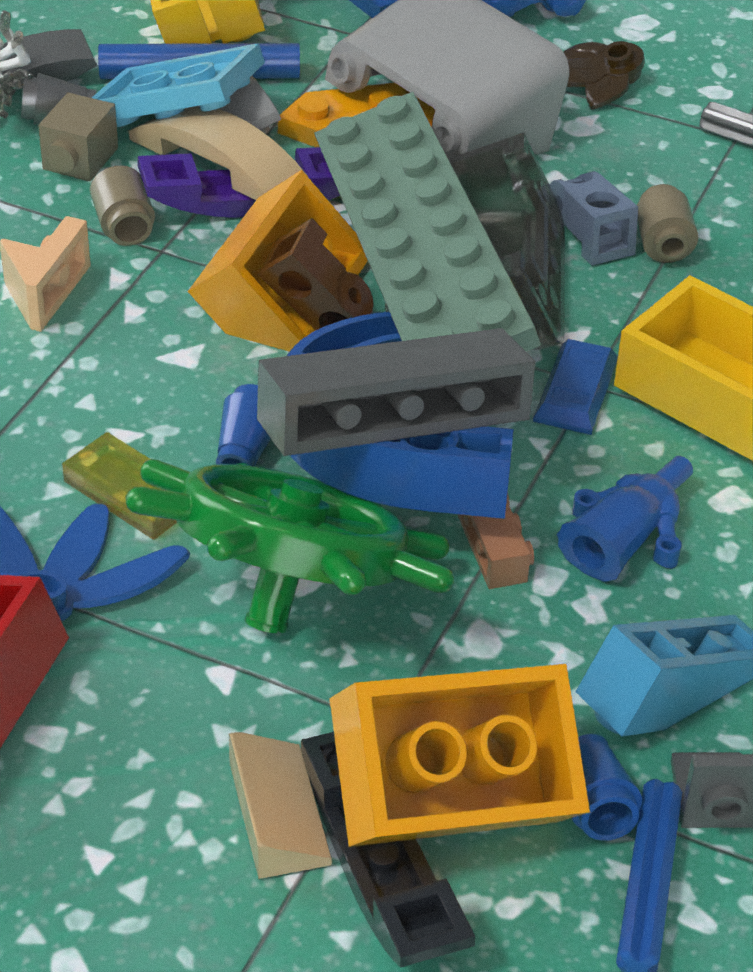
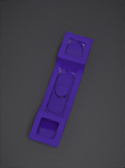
(178, 184)

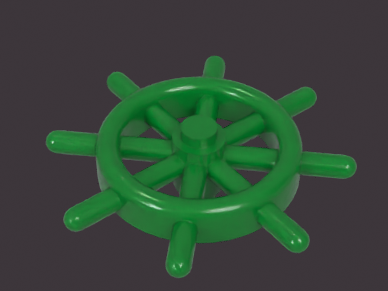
(290, 532)

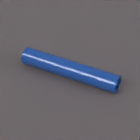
(280, 59)

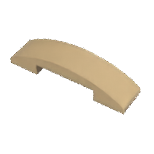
(223, 138)

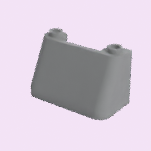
(465, 62)

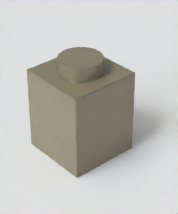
(78, 136)

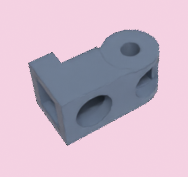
(598, 216)

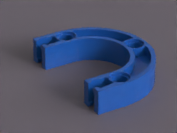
(433, 472)

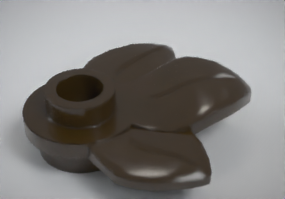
(604, 69)

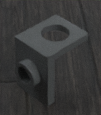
(714, 789)

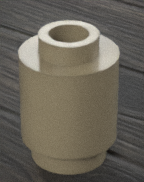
(122, 205)
(666, 224)

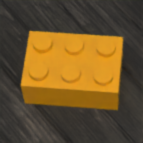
(457, 753)

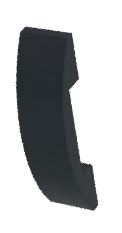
(390, 880)

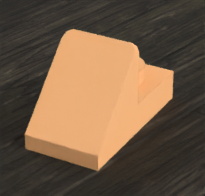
(46, 274)

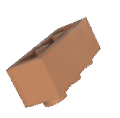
(499, 548)

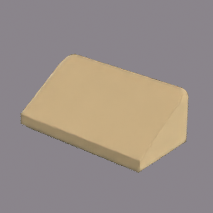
(277, 805)

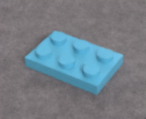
(181, 83)

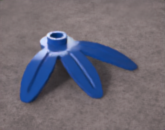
(77, 556)

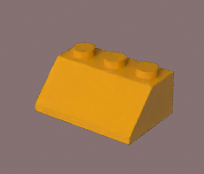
(230, 282)

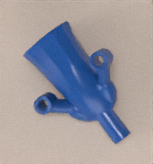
(621, 518)

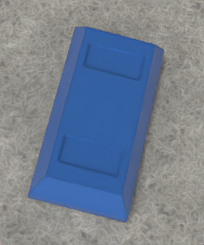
(576, 386)

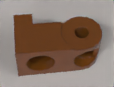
(314, 279)

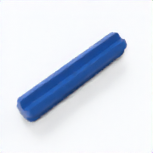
(649, 878)

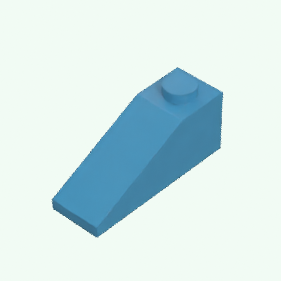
(666, 671)

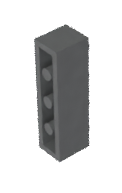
(394, 390)

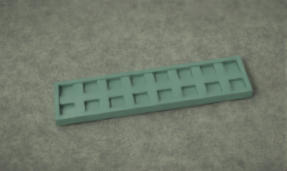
(420, 226)

